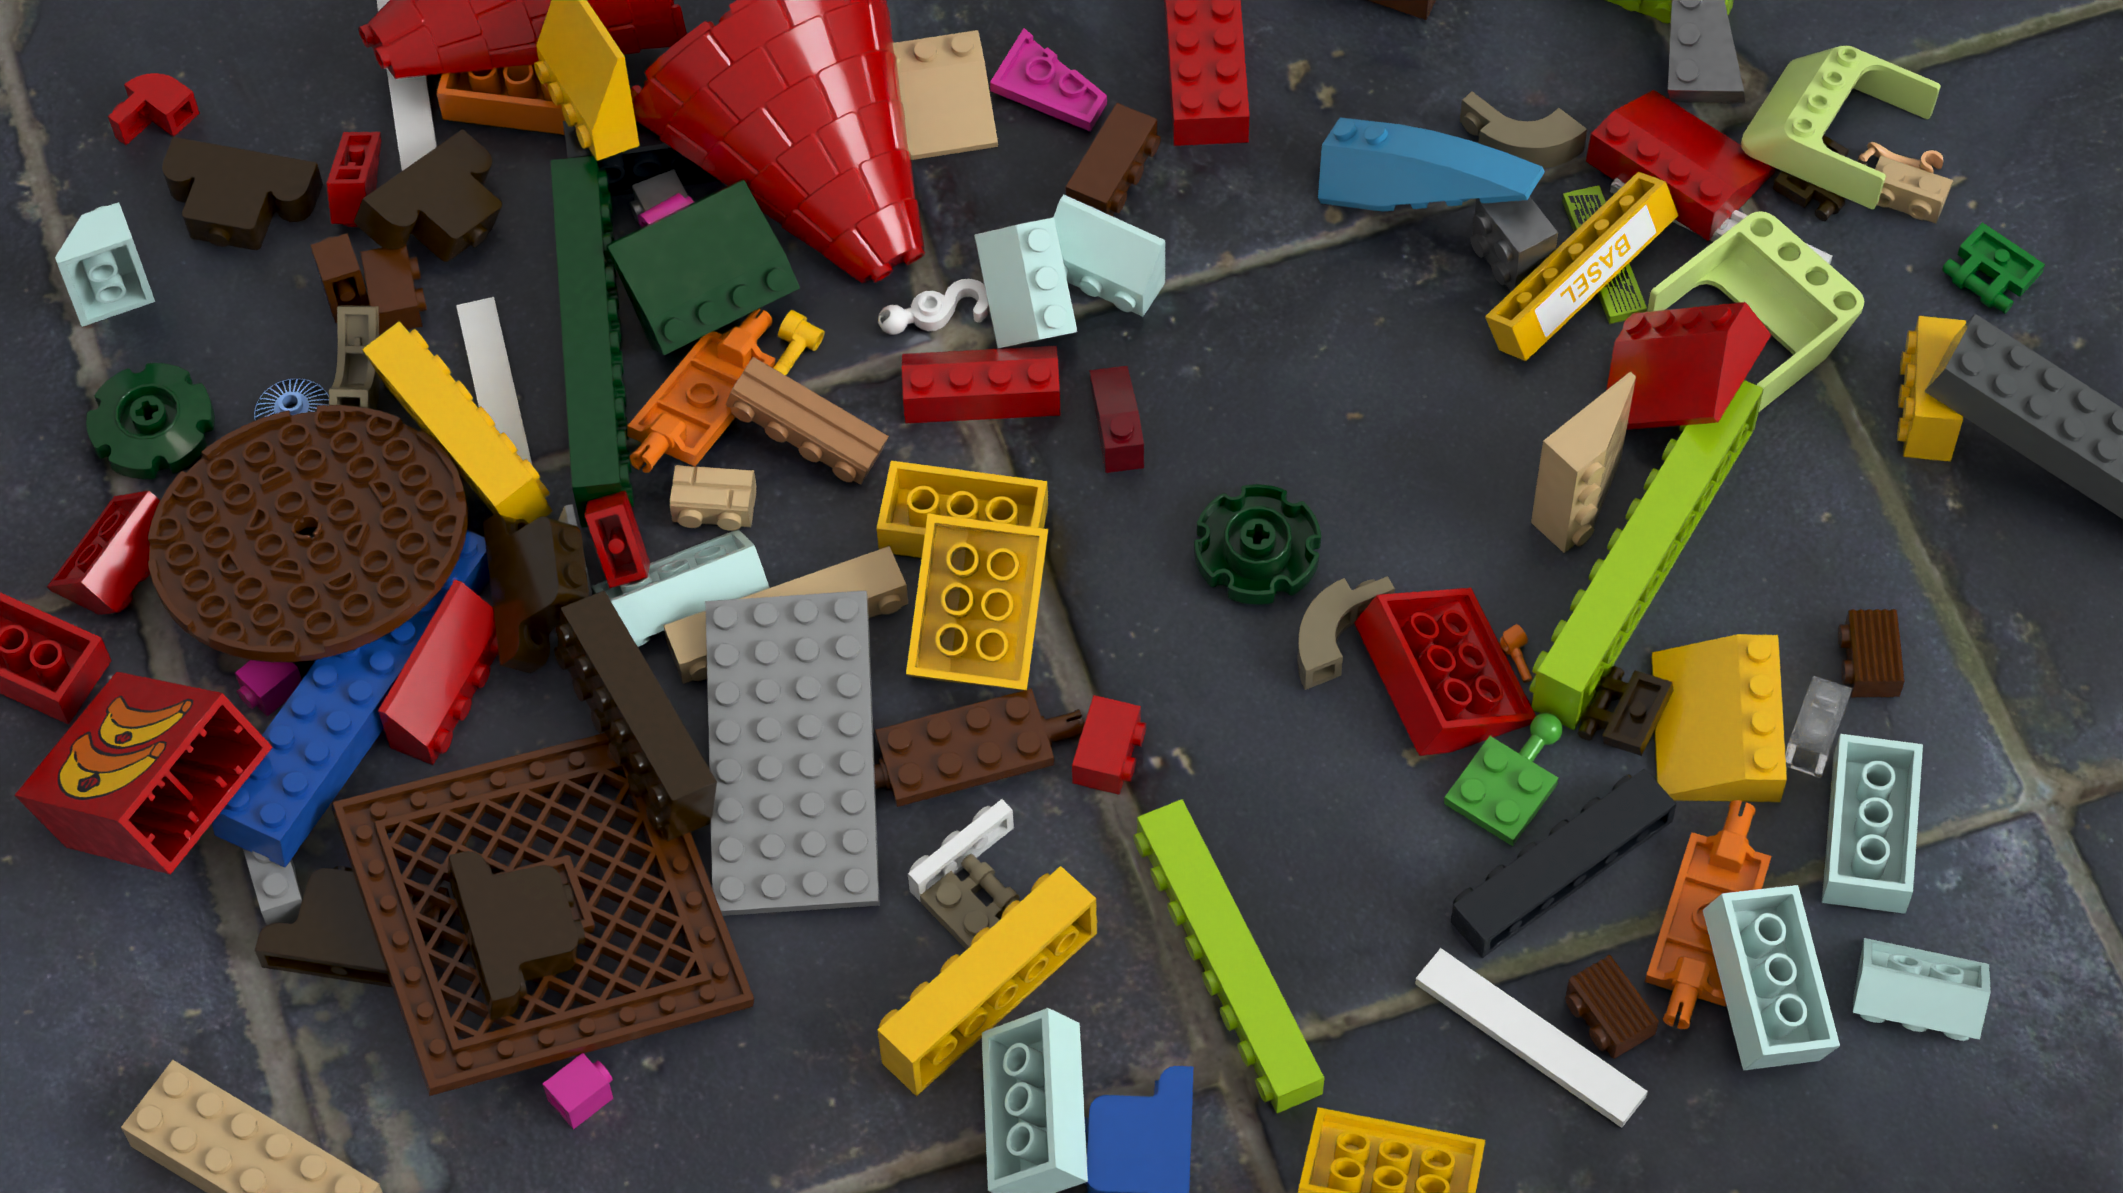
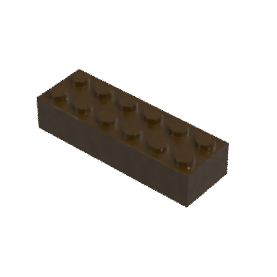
(635, 716)

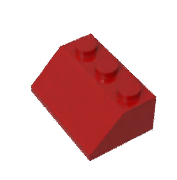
(110, 556)

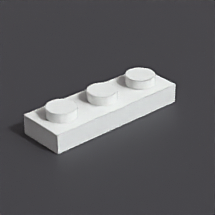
(985, 830)

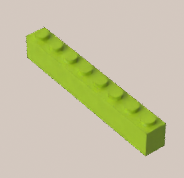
(1229, 956)

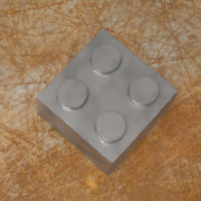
(1512, 238)

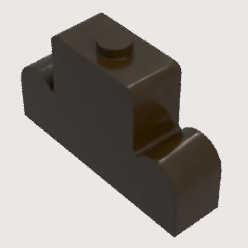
(237, 190)
(435, 200)

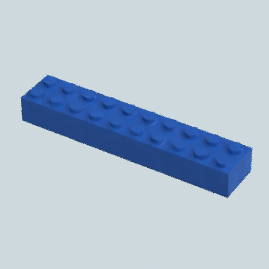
(328, 730)

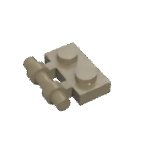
(959, 909)

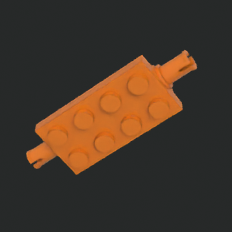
(691, 403)
(1683, 951)

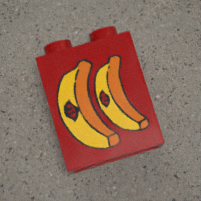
(144, 771)

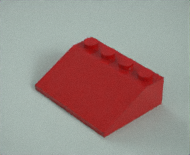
(1701, 165)
(1686, 362)
(1443, 668)

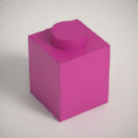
(267, 684)
(579, 1089)

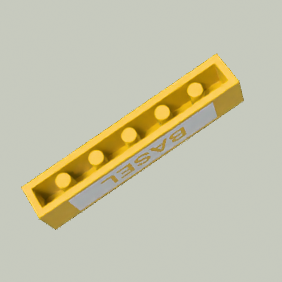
(1581, 266)

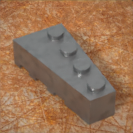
(1703, 54)

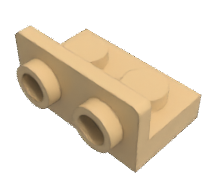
(1912, 190)

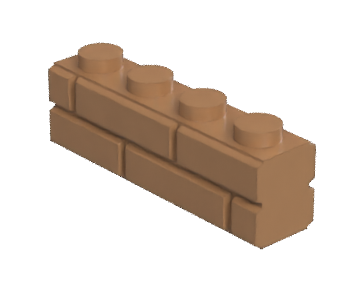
(806, 421)

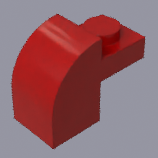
(156, 100)

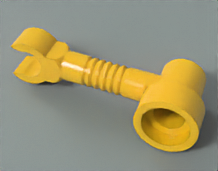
(800, 335)

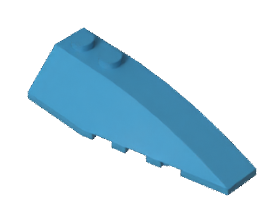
(1398, 164)

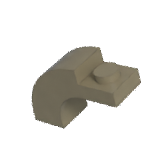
(1542, 141)
(355, 377)
(1325, 621)

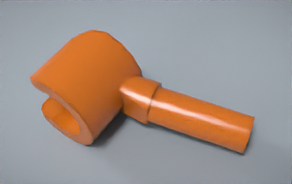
(1511, 642)

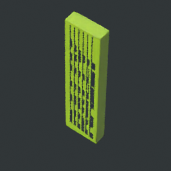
(1622, 294)

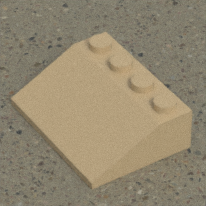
(945, 95)
(1580, 466)

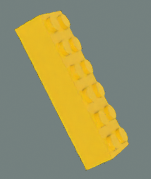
(463, 430)
(987, 980)

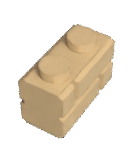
(713, 497)

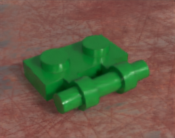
(1999, 259)

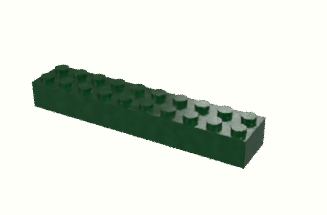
(590, 332)

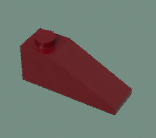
(1117, 419)

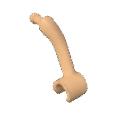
(1928, 159)

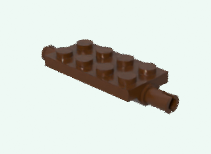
(969, 746)

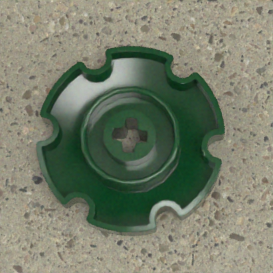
(150, 420)
(1257, 544)

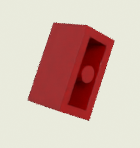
(617, 539)
(1107, 745)

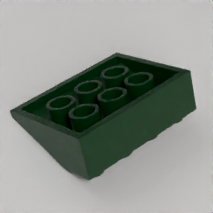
(702, 267)

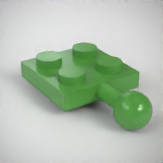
(1506, 787)

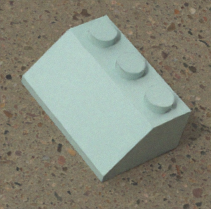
(1109, 256)
(103, 266)
(1025, 282)
(1921, 989)

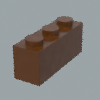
(1114, 160)

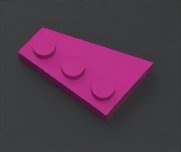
(1045, 84)

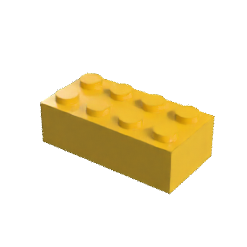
(924, 489)

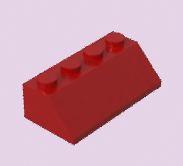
(980, 384)
(441, 676)

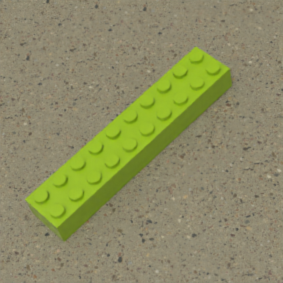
(1640, 559)

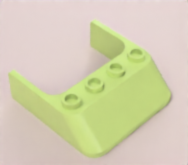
(1805, 102)
(1784, 284)

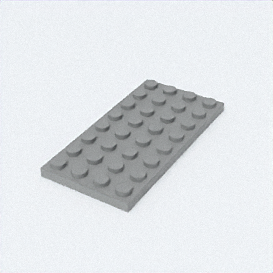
(792, 753)

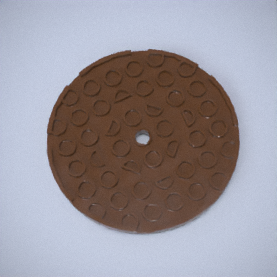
(381, 549)

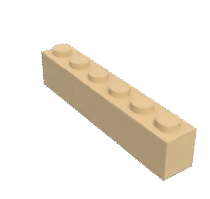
(871, 572)

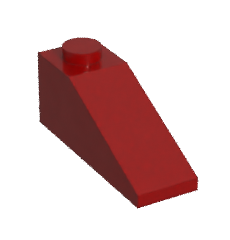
(353, 175)

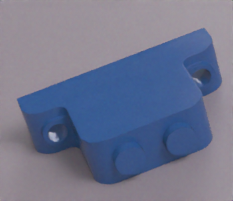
(1142, 1140)

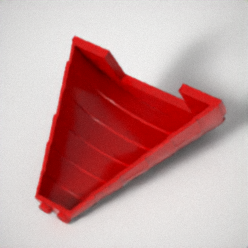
(481, 35)
(806, 115)

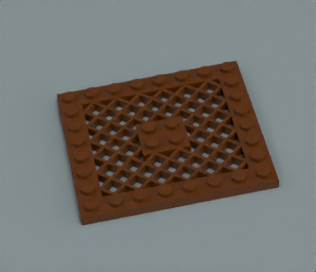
(562, 1033)

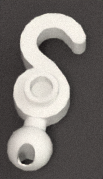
(933, 310)

